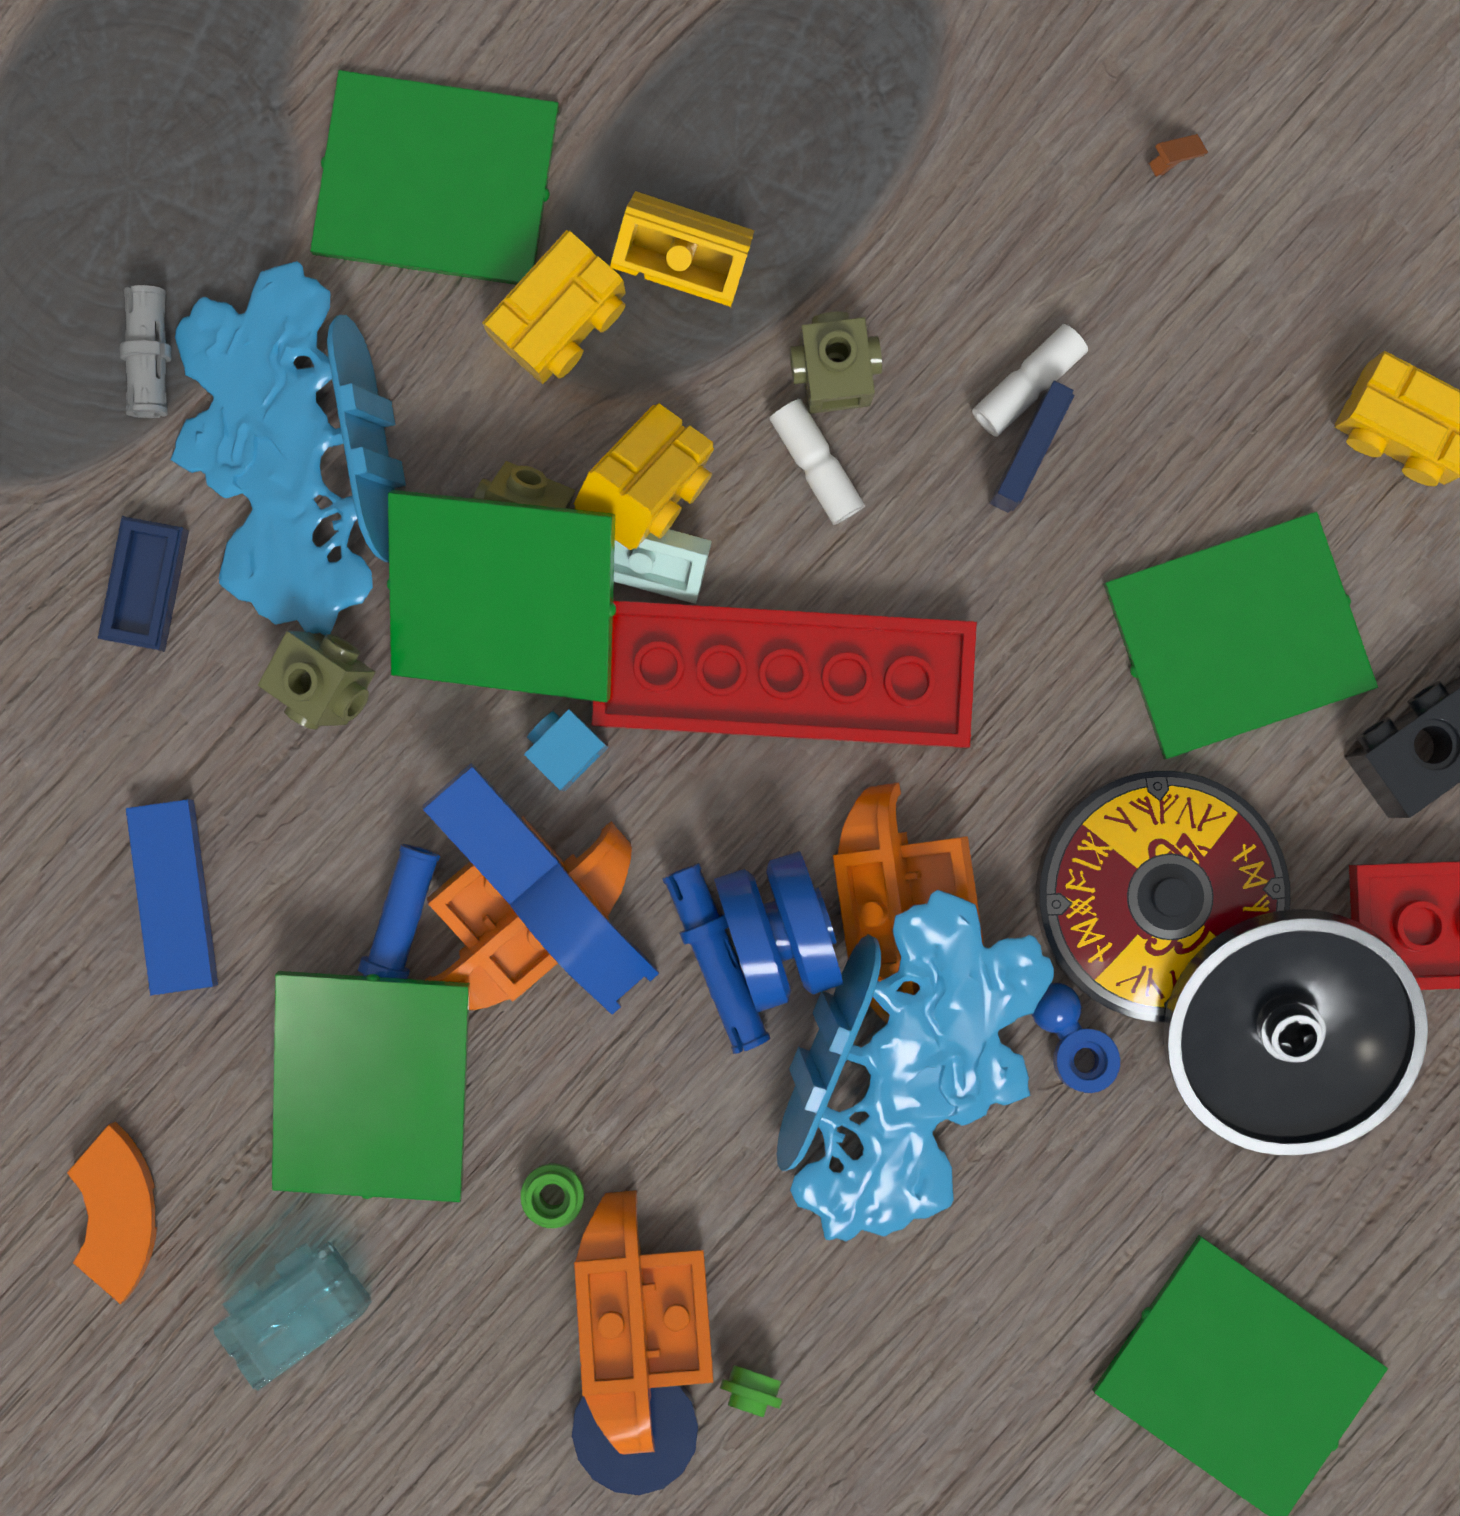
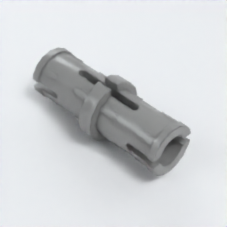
(145, 351)

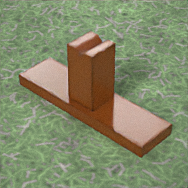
(1176, 151)

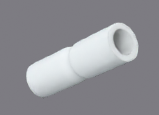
(1036, 374)
(813, 455)

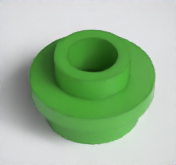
(552, 1215)
(751, 1391)

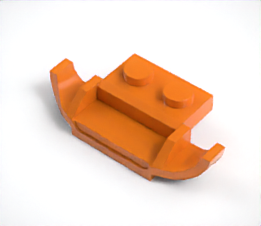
(887, 876)
(499, 950)
(637, 1322)

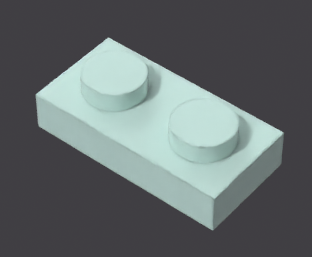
(664, 565)

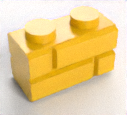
(682, 248)
(557, 308)
(1406, 417)
(647, 476)

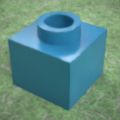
(564, 748)

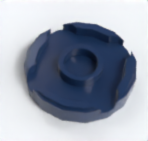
(636, 1474)

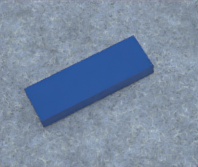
(171, 897)

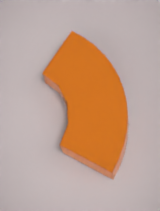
(119, 1212)

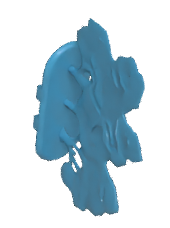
(269, 440)
(925, 1066)

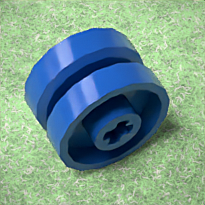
(783, 929)

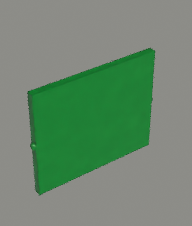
(434, 178)
(501, 594)
(1240, 635)
(369, 1086)
(1239, 1379)

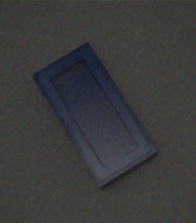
(1032, 447)
(143, 583)

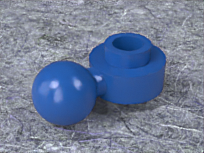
(1059, 1014)

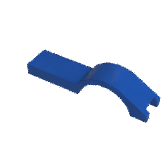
(538, 888)

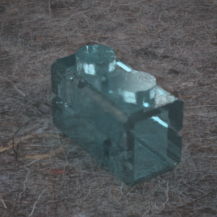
(291, 1315)

